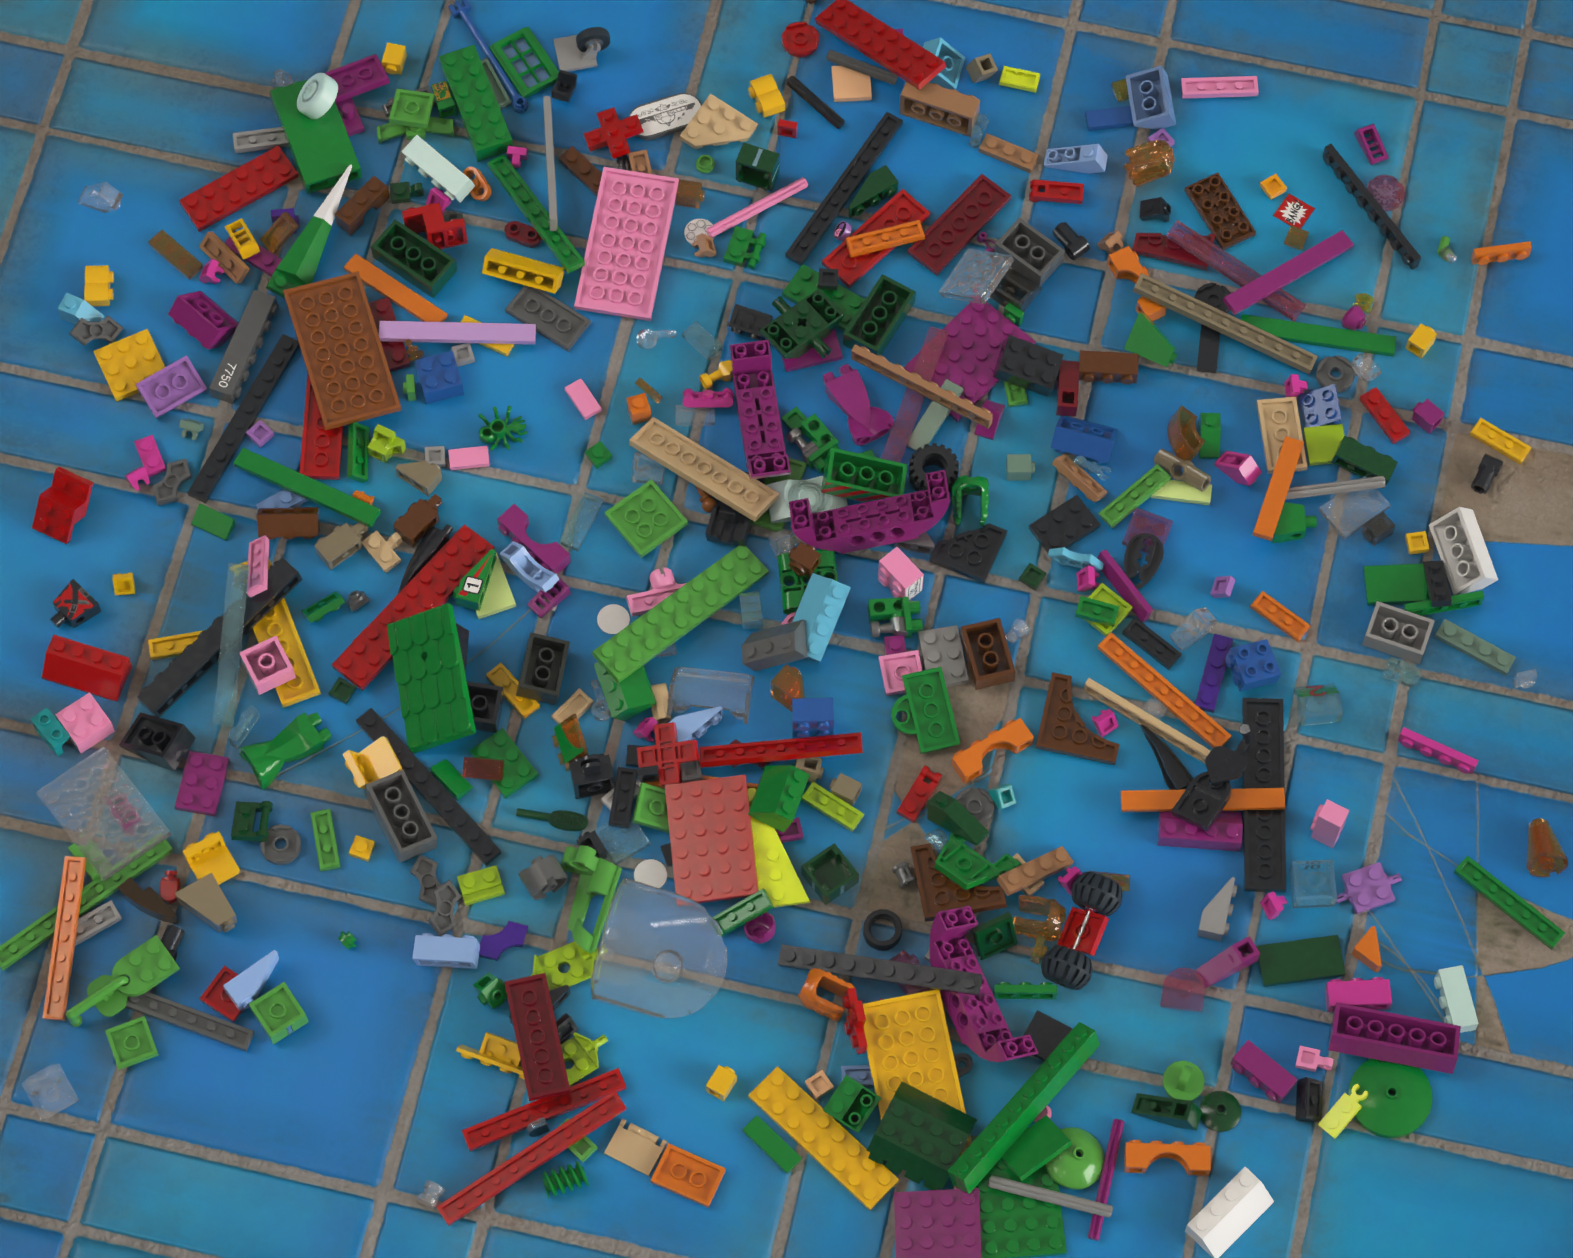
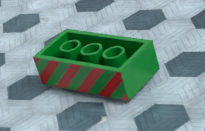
(862, 476)

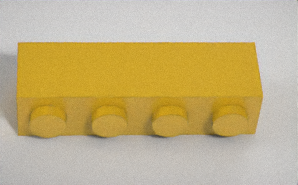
(523, 270)

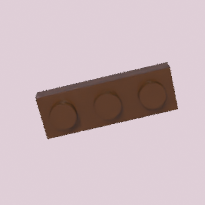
(581, 169)

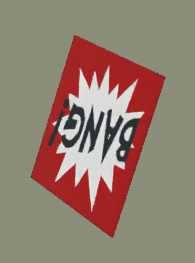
(1294, 211)

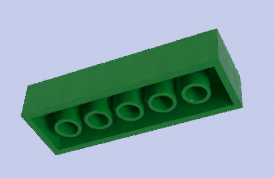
(475, 102)

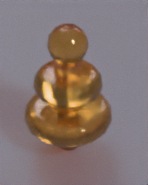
(413, 350)

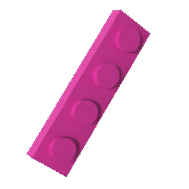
(1437, 750)

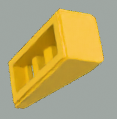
(245, 243)

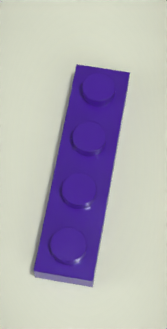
(1213, 673)

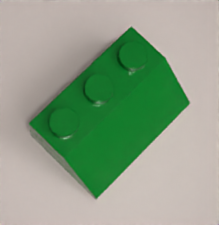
(627, 697)
(778, 795)

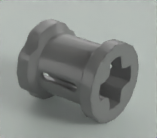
(904, 875)

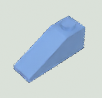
(248, 984)

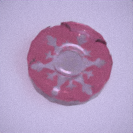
(1387, 191)

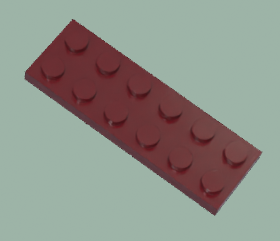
(959, 224)
(537, 1037)

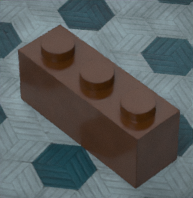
(1108, 367)
(288, 522)

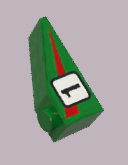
(475, 583)

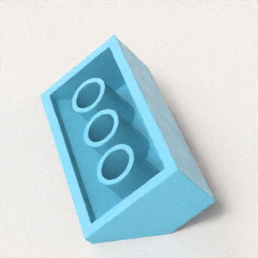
(820, 610)

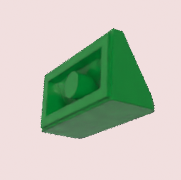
(213, 522)
(451, 779)

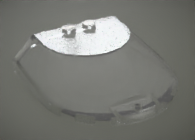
(639, 927)

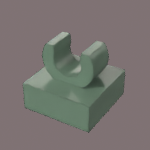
(191, 425)

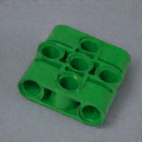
(793, 594)

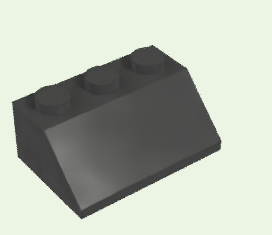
(775, 646)

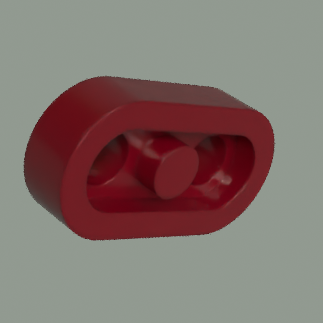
(522, 234)

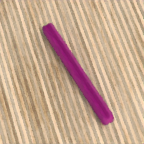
(1106, 1176)

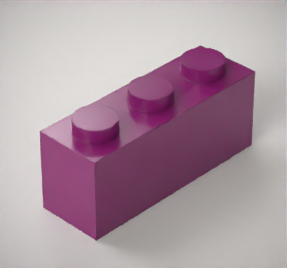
(1263, 1072)

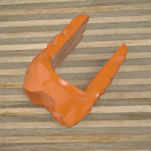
(830, 982)

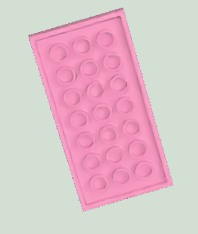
(626, 244)

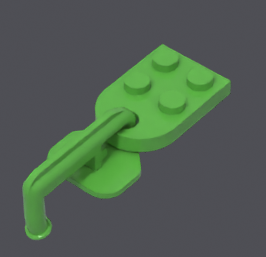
(144, 966)

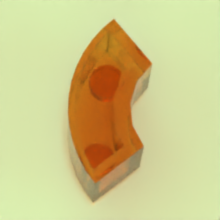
(1183, 434)

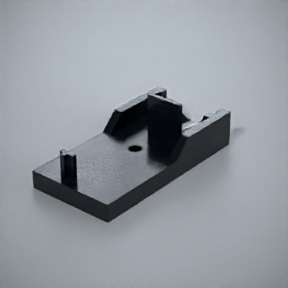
(729, 525)

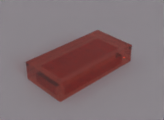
(483, 768)

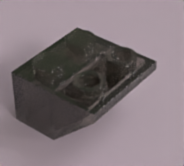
(1016, 290)

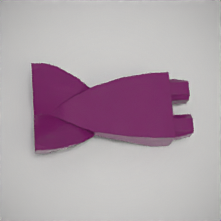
(850, 395)

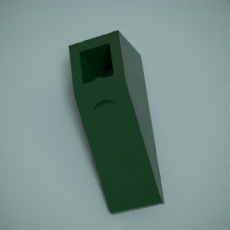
(877, 187)

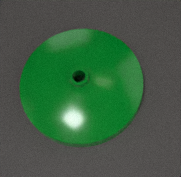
(1387, 1114)

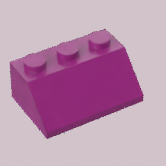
(203, 319)

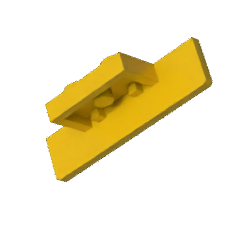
(496, 1051)

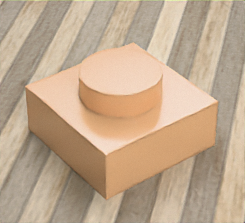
(819, 1084)

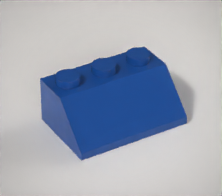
(1084, 439)

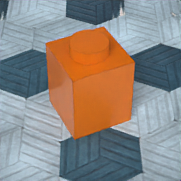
(638, 408)

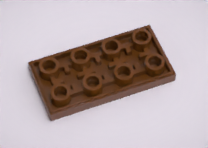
(1220, 211)

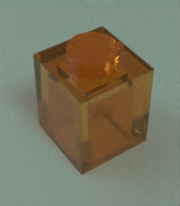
(689, 194)

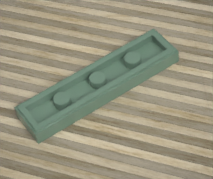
(932, 419)

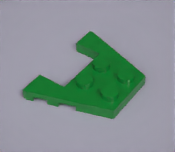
(967, 866)

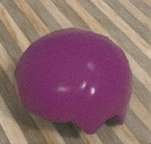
(761, 928)

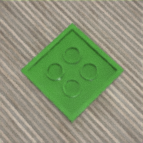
(646, 518)

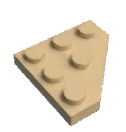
(717, 125)

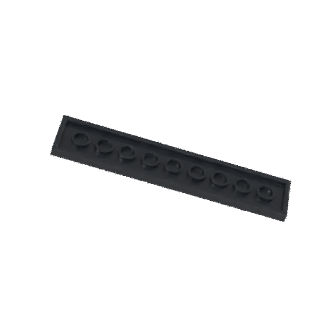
(1264, 828)

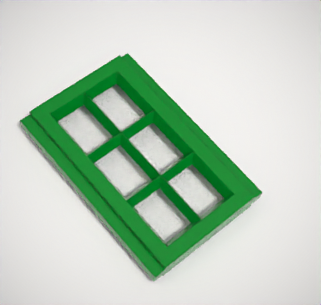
(525, 62)

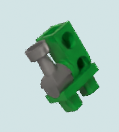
(820, 444)
(899, 614)

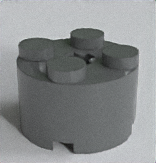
(543, 876)

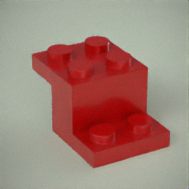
(431, 221)
(62, 505)

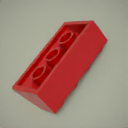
(86, 668)

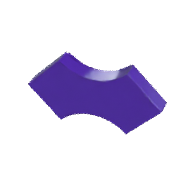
(511, 936)

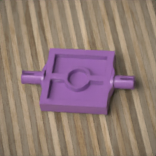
(1368, 888)

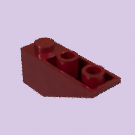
(1068, 388)

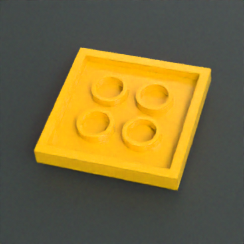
(128, 363)

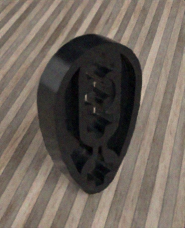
(1154, 560)

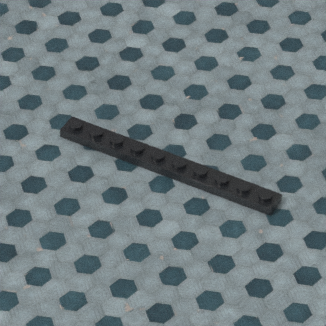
(844, 189)
(244, 418)
(432, 790)
(881, 970)

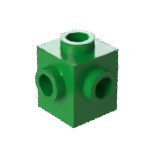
(491, 990)

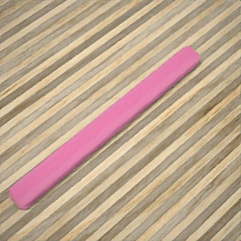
(757, 207)

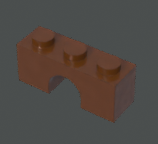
(352, 213)

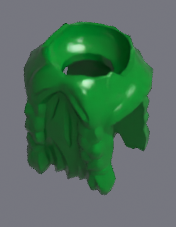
(970, 486)

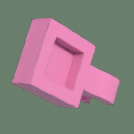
(1309, 1060)

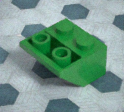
(851, 1104)

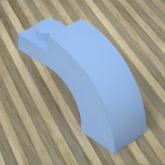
(527, 568)

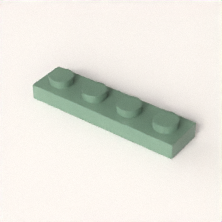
(1475, 647)

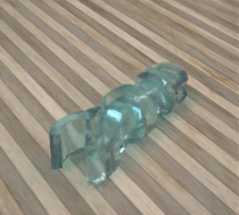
(1092, 467)

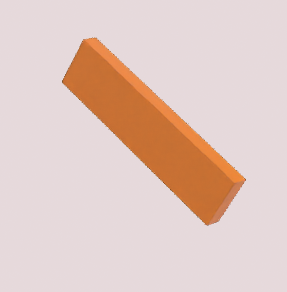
(885, 238)

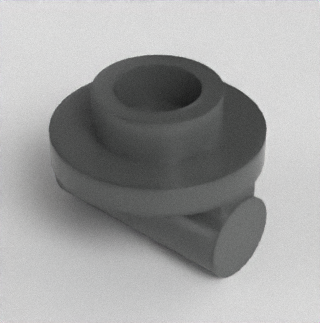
(357, 600)

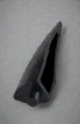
(428, 547)
(1172, 769)

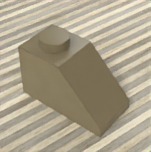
(420, 475)

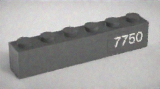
(243, 347)

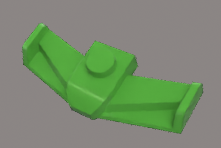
(435, 125)

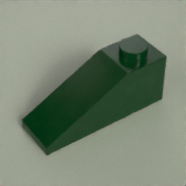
(955, 818)
(1167, 1110)

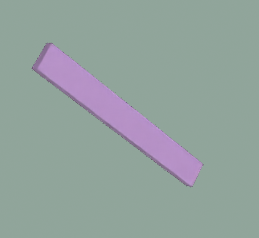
(457, 332)

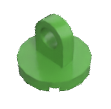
(1183, 1081)

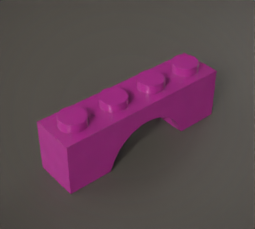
(515, 524)

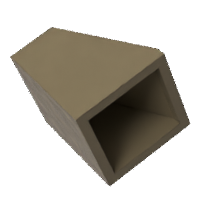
(208, 903)

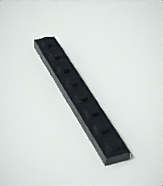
(1371, 206)

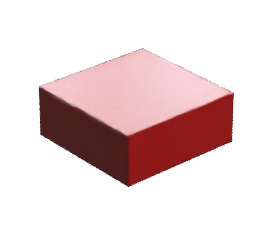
(787, 128)

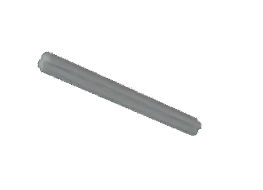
(1336, 487)
(1050, 1196)

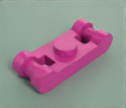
(708, 398)

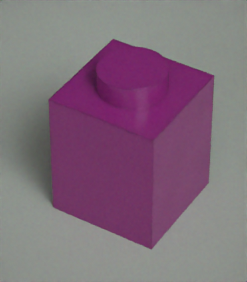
(1427, 415)

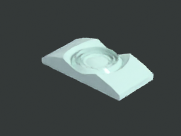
(794, 490)

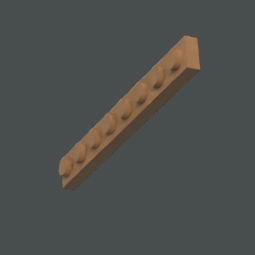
(916, 383)

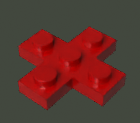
(613, 132)
(668, 754)
(855, 1021)

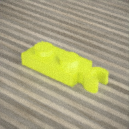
(1342, 1112)

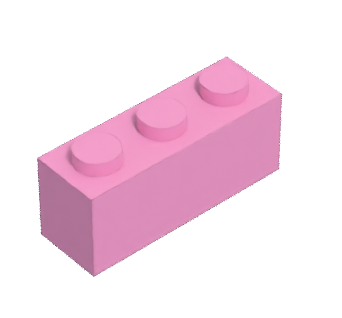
(1328, 823)

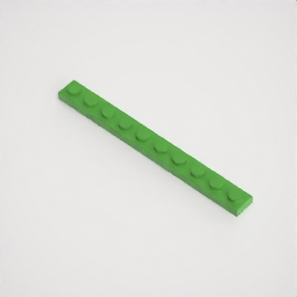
(92, 895)

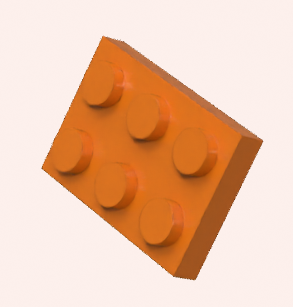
(688, 1175)

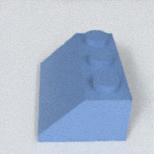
(1151, 99)

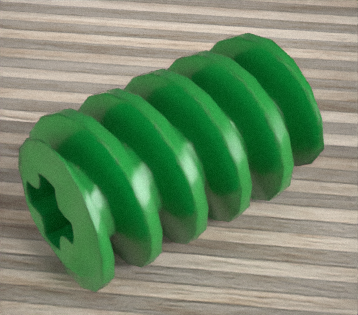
(564, 1179)

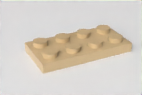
(1279, 419)

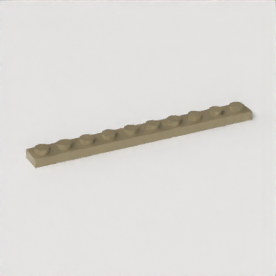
(1225, 323)

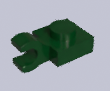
(403, 192)

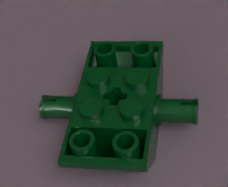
(803, 325)

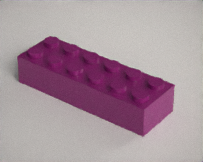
(1394, 1038)

